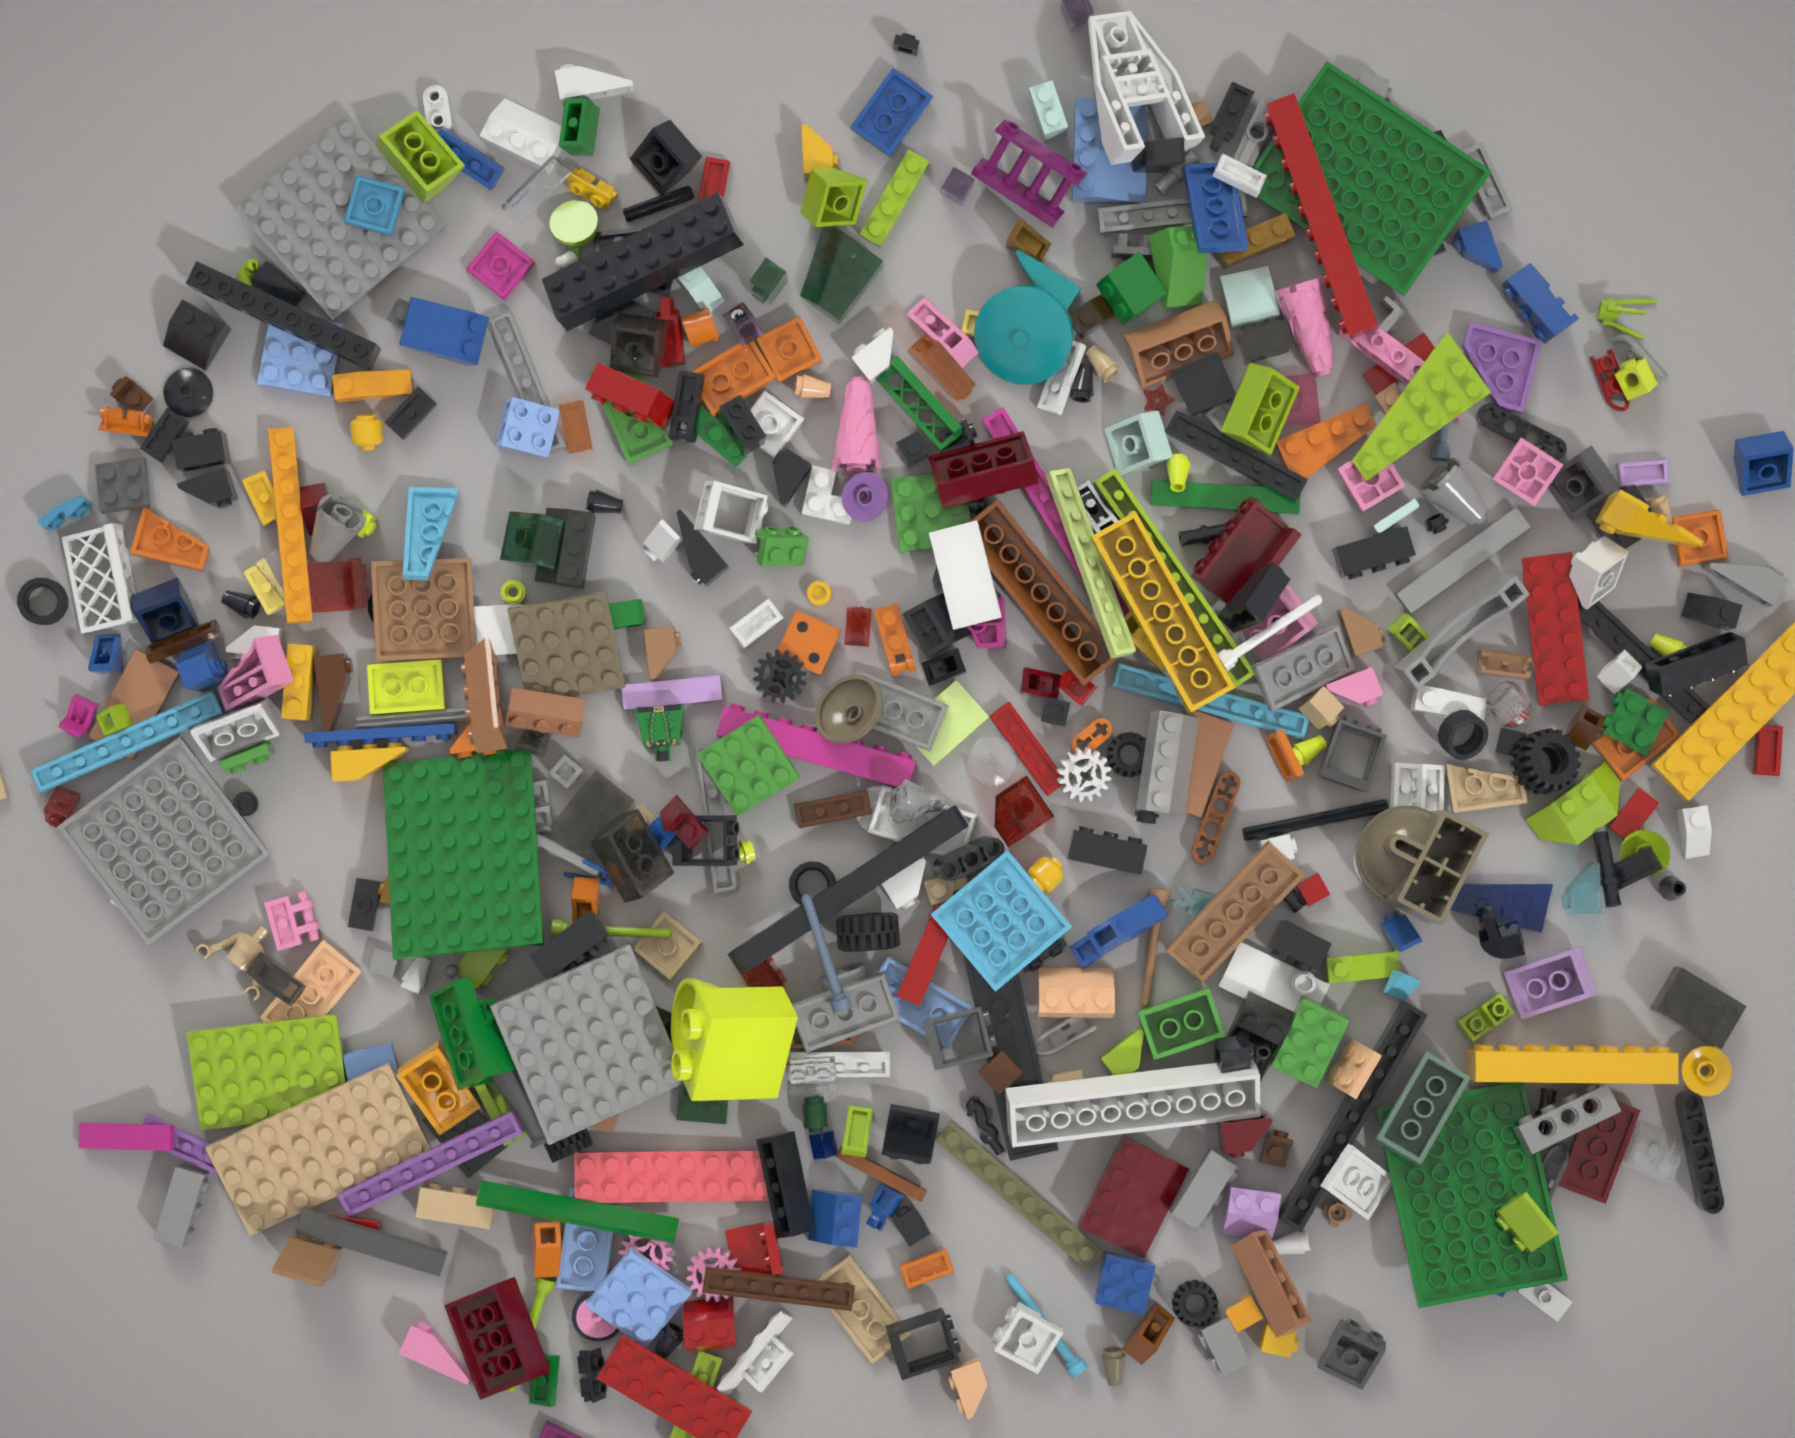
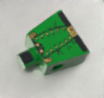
(661, 728)

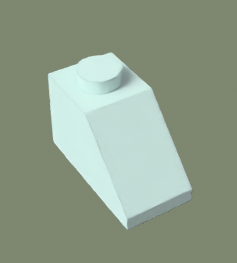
(701, 289)

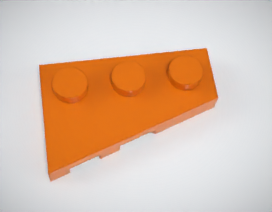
(165, 543)

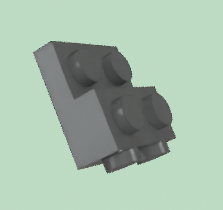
(1352, 1353)

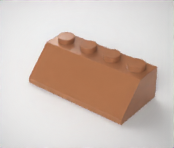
(1177, 342)
(484, 698)

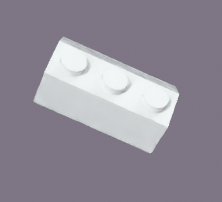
(522, 134)
(236, 730)

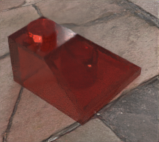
(1019, 811)

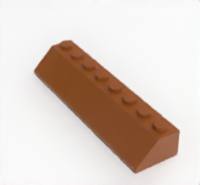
(1043, 594)

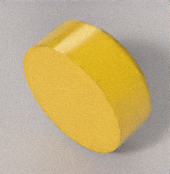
(818, 593)

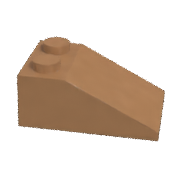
(308, 1260)

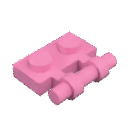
(284, 922)

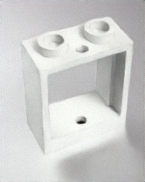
(709, 504)

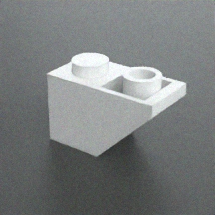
(876, 356)
(243, 643)

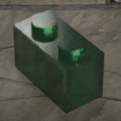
(768, 281)

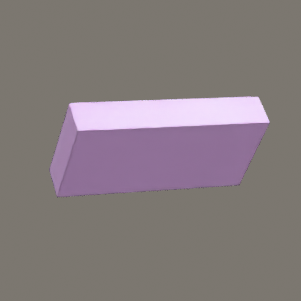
(1643, 473)

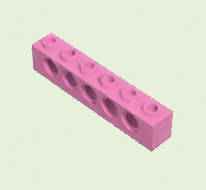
(1389, 355)

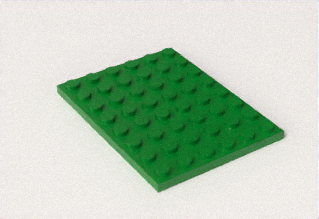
(1386, 173)
(462, 854)
(1453, 1196)

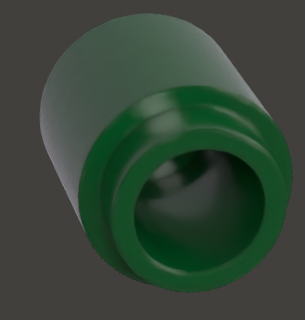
(815, 1114)

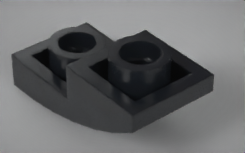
(275, 283)

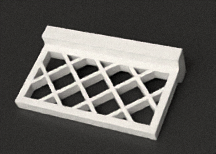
(119, 568)

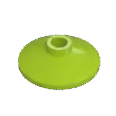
(1646, 838)

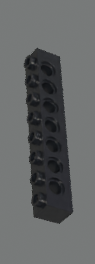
(283, 316)

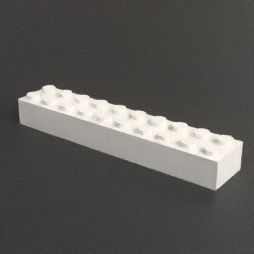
(1130, 1103)

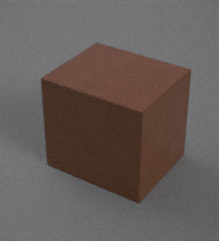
(1000, 1072)

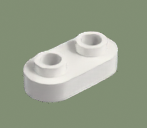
(437, 108)

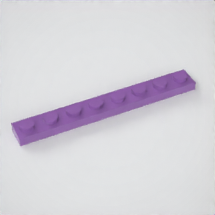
(431, 1163)

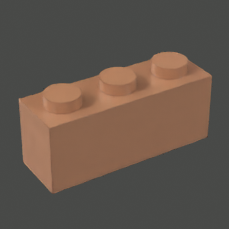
(545, 712)

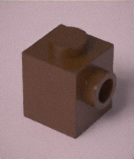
(1585, 727)

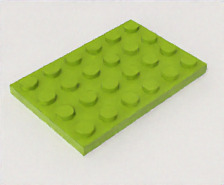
(263, 1067)

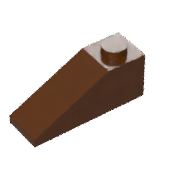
(332, 682)

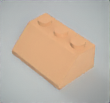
(1076, 992)

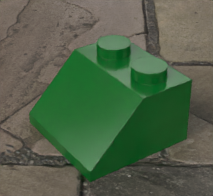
(1131, 289)

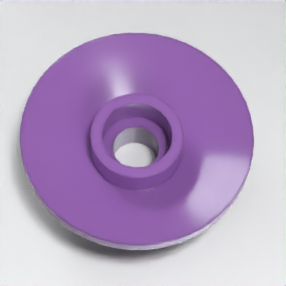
(874, 496)

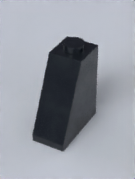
(1255, 598)

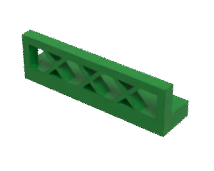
(926, 397)

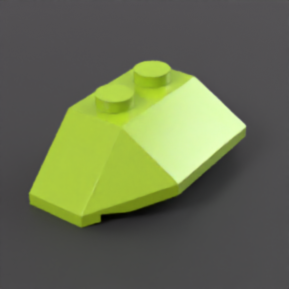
(1579, 808)

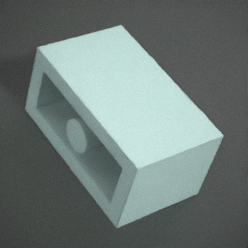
(1047, 110)

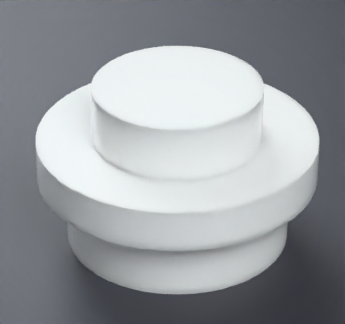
(1303, 983)

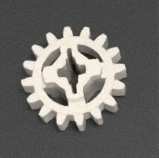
(1078, 782)

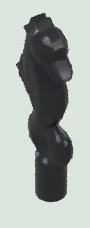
(982, 1114)

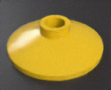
(1718, 1072)

